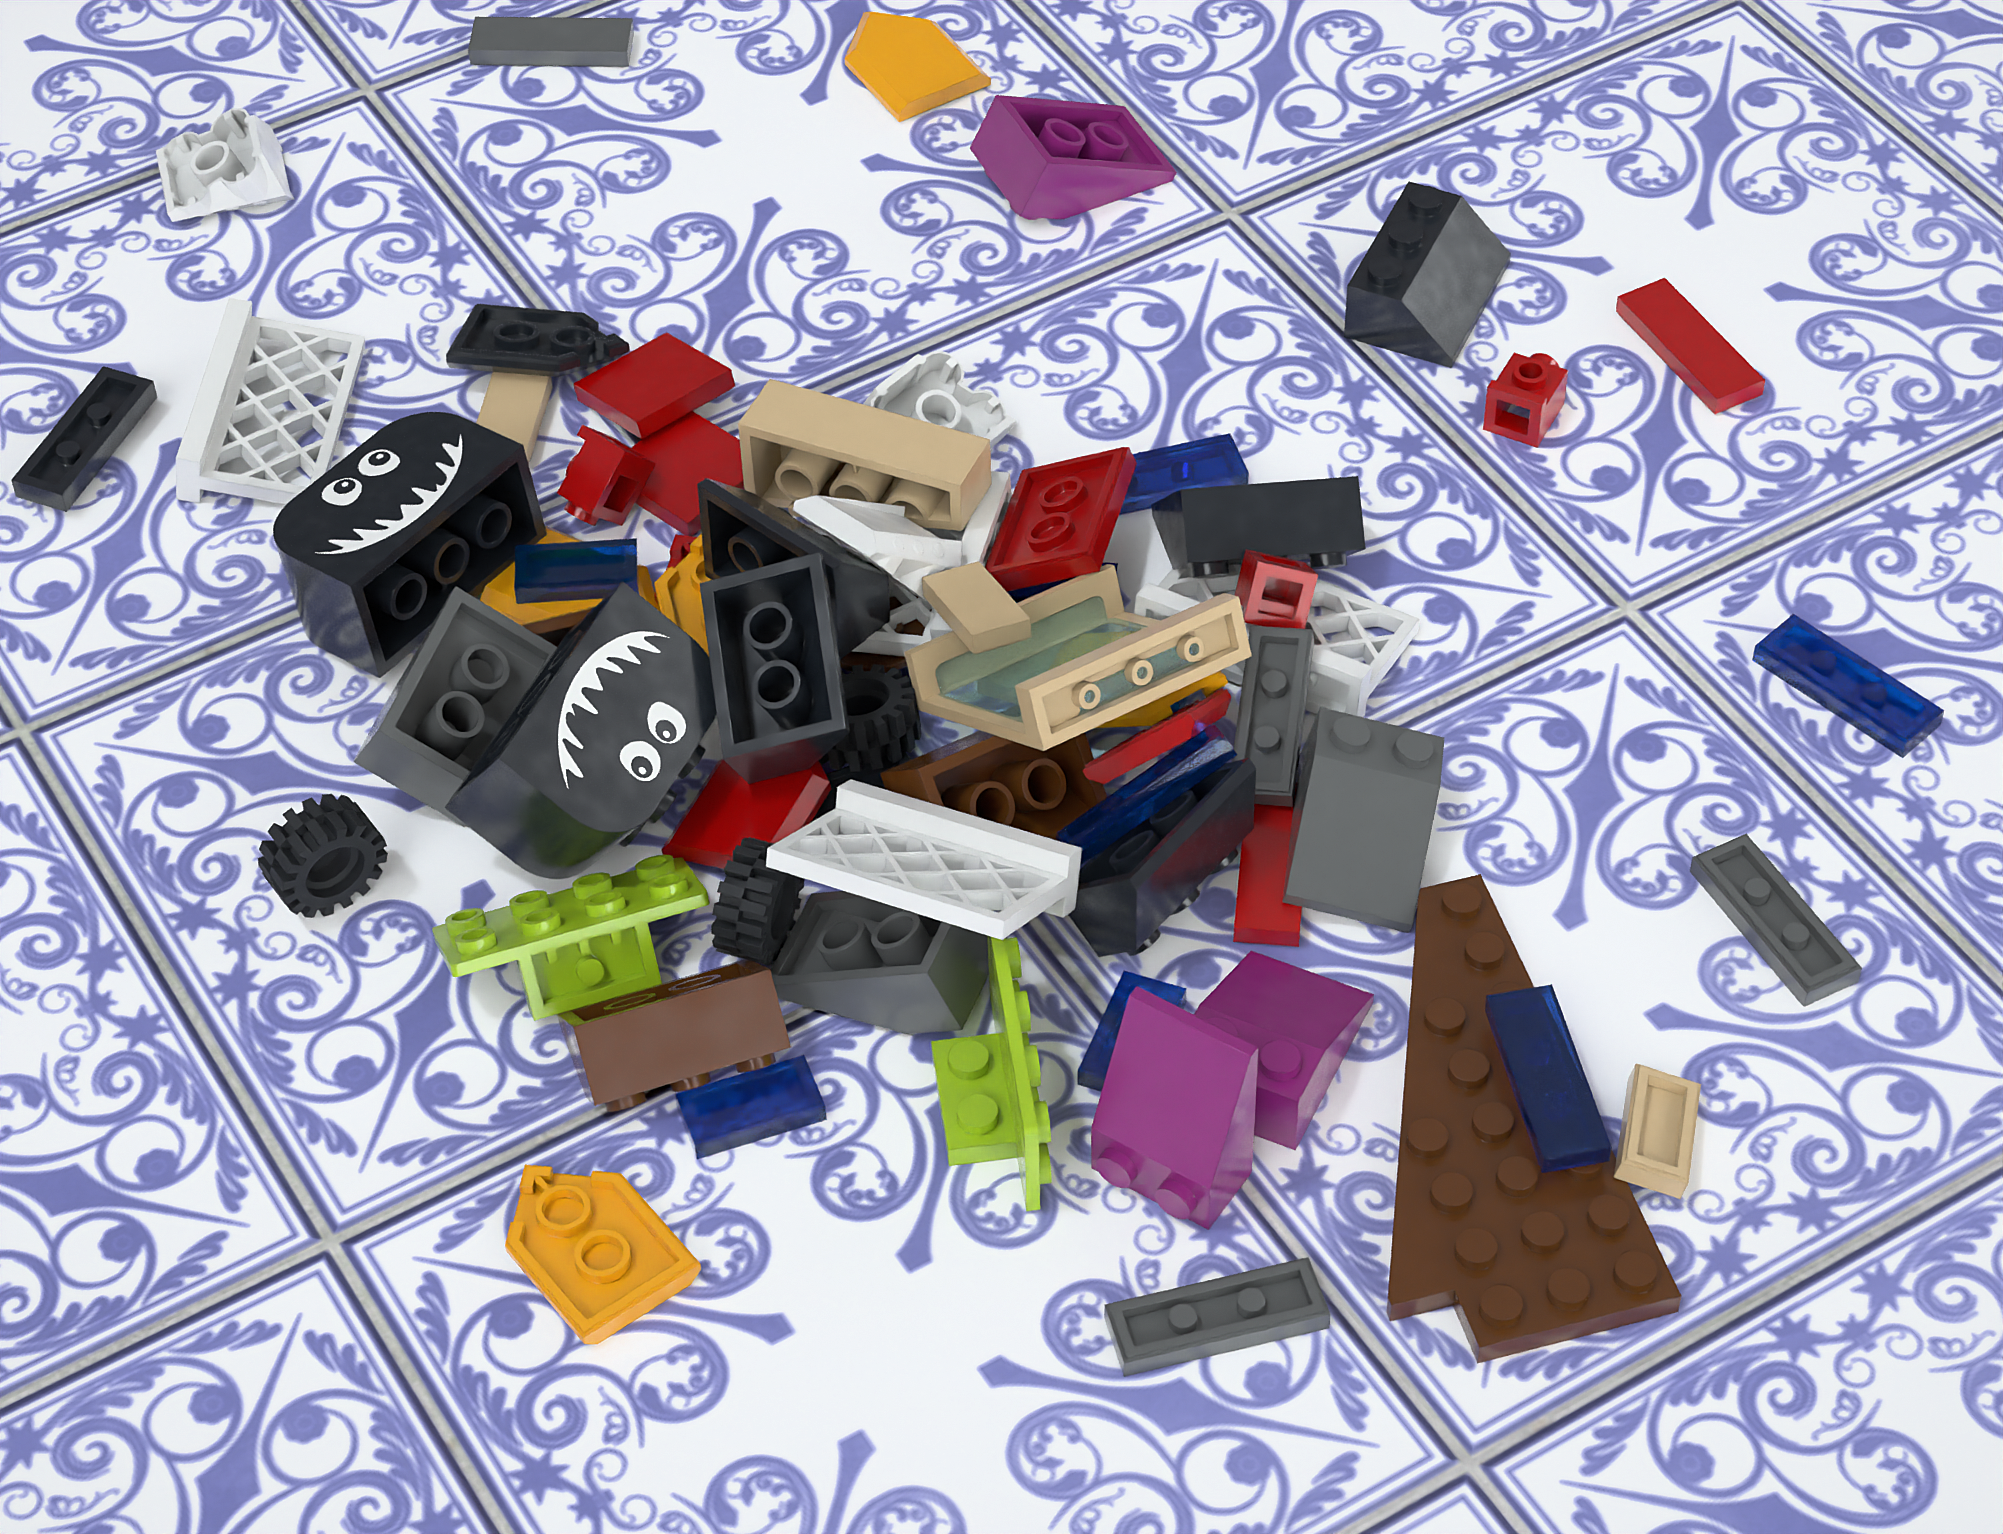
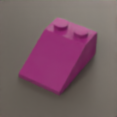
(1066, 155)
(1301, 1036)
(1176, 1110)

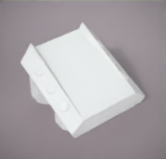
(223, 168)
(934, 392)
(882, 537)

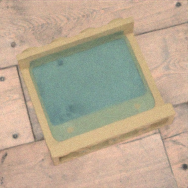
(1079, 666)

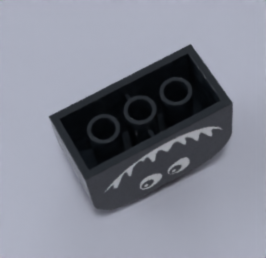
(399, 529)
(593, 741)

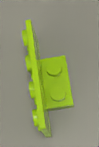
(575, 941)
(992, 1082)

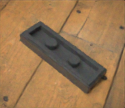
(551, 41)
(1274, 709)
(1775, 920)
(1216, 1316)

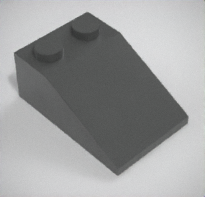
(452, 700)
(1362, 819)
(881, 965)

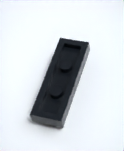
(84, 439)

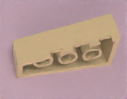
(824, 445)

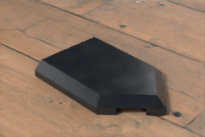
(532, 342)

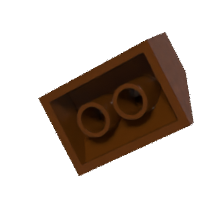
(1003, 781)
(675, 1033)

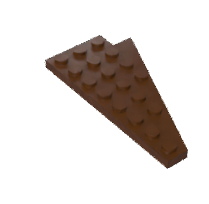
(1473, 1214)

